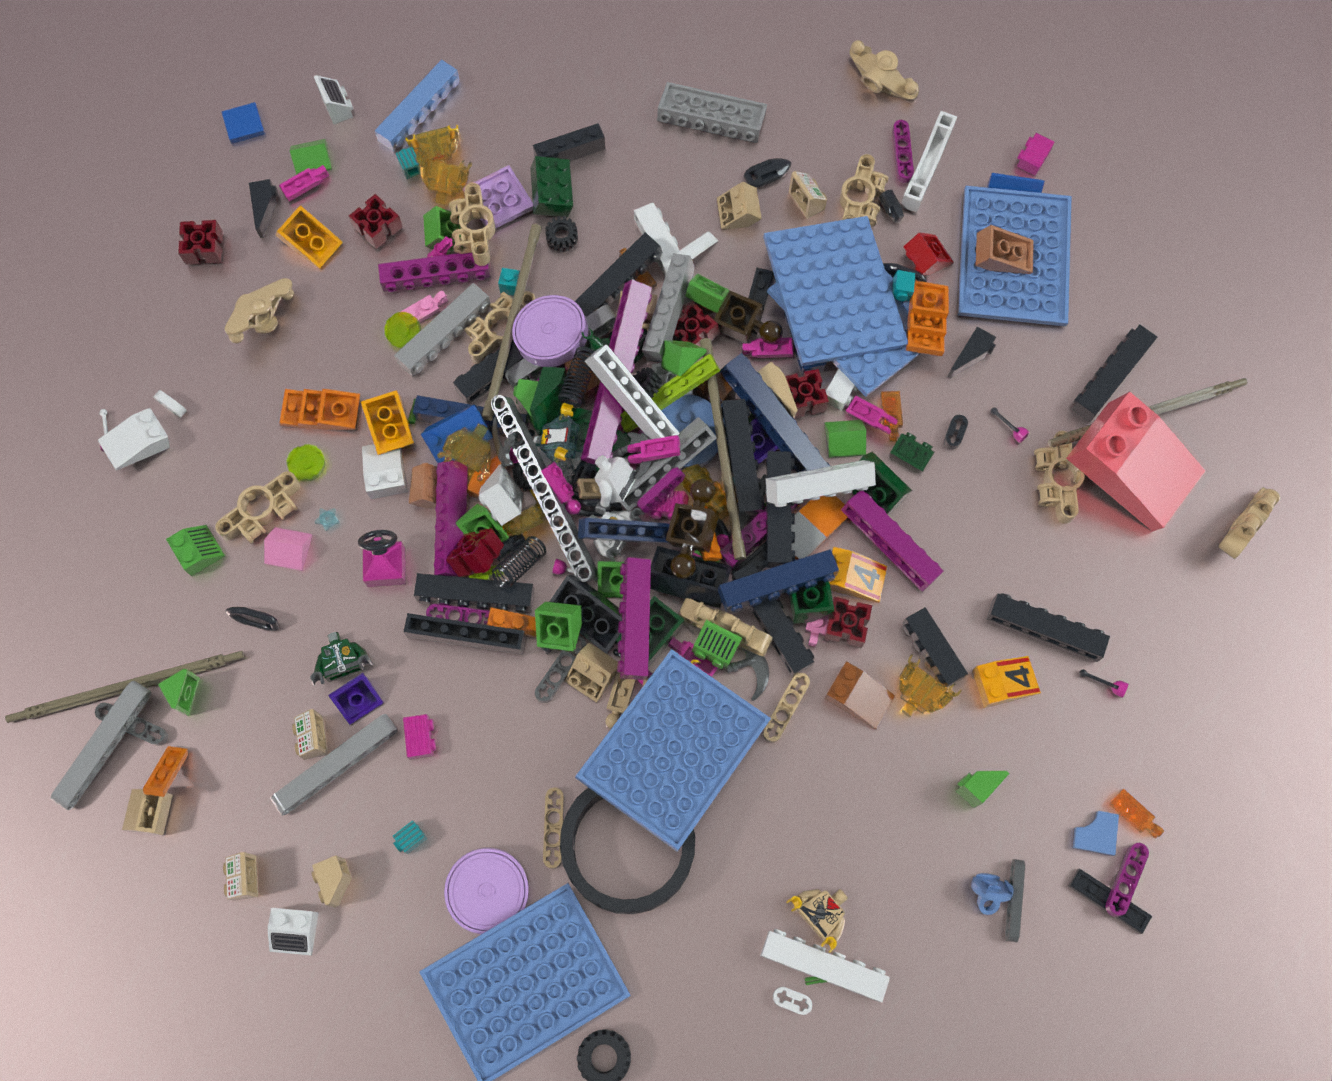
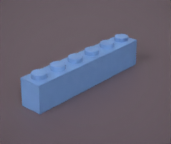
(417, 105)

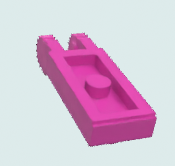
(870, 414)
(654, 449)

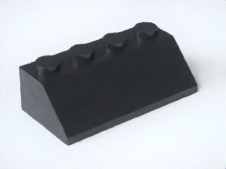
(699, 587)
(598, 613)

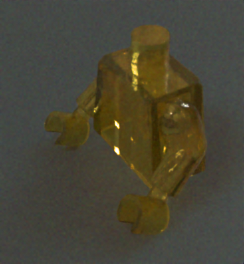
(443, 178)
(469, 449)
(922, 691)

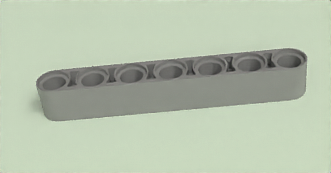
(599, 321)
(101, 745)
(334, 764)

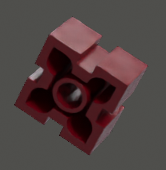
(375, 221)
(200, 242)
(694, 326)
(808, 392)
(475, 552)
(857, 616)

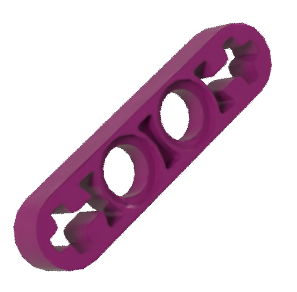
(903, 151)
(464, 612)
(1130, 881)

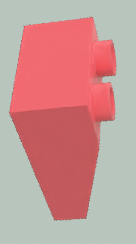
(1137, 461)

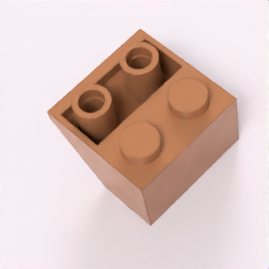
(423, 486)

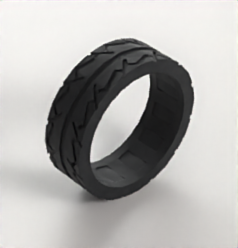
(569, 829)

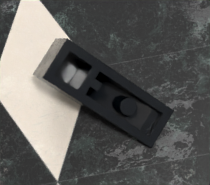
(263, 202)
(974, 351)

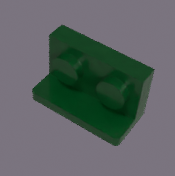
(912, 451)

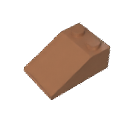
(1004, 251)

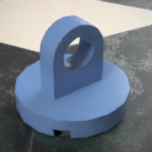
(991, 888)

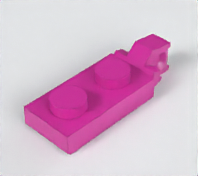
(303, 182)
(760, 349)
(685, 648)

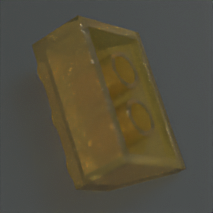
(718, 503)

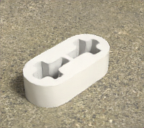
(169, 403)
(790, 1005)

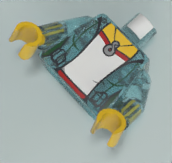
(559, 436)

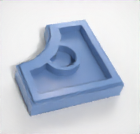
(1099, 835)

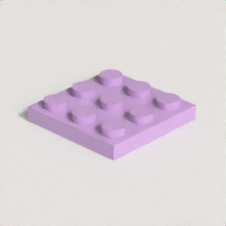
(504, 196)

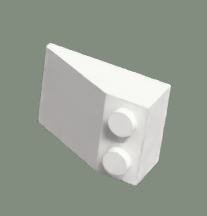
(134, 439)
(383, 473)
(501, 496)

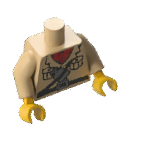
(822, 913)

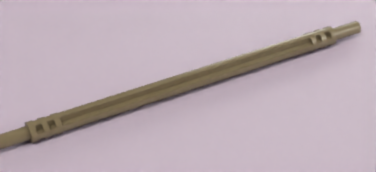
(1162, 407)
(117, 688)

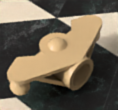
(880, 72)
(258, 310)

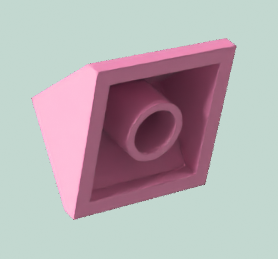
(286, 548)

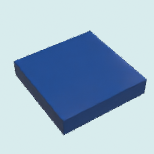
(243, 123)

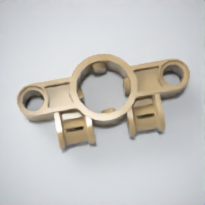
(868, 181)
(472, 240)
(480, 332)
(1052, 493)
(1249, 522)
(251, 527)
(752, 638)

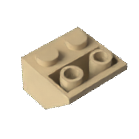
(739, 207)
(592, 672)
(147, 813)
(332, 879)

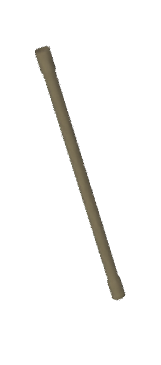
(533, 239)
(737, 543)

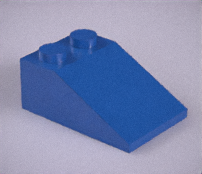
(436, 434)

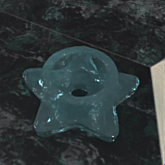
(327, 523)

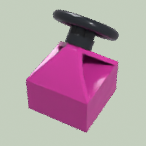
(383, 559)

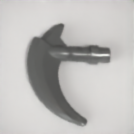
(635, 438)
(502, 452)
(759, 666)

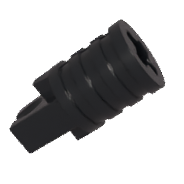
(891, 205)
(510, 545)

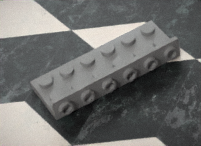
(711, 112)

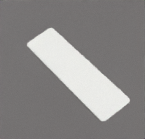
(698, 245)

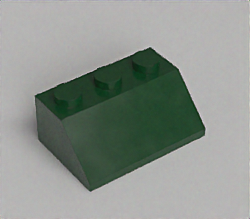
(889, 488)
(811, 603)

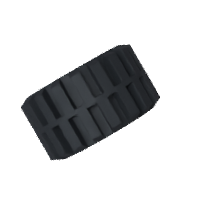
(609, 1038)

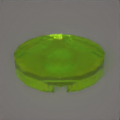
(401, 328)
(306, 462)

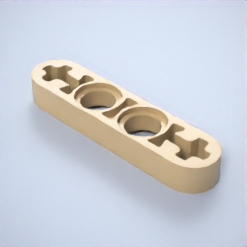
(786, 707)
(550, 827)

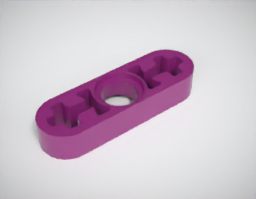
(661, 490)

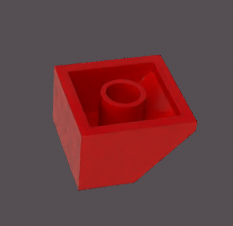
(927, 254)

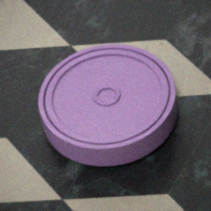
(550, 330)
(485, 889)

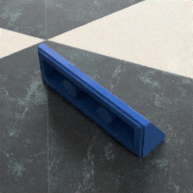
(1010, 182)

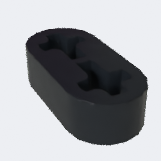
(952, 430)

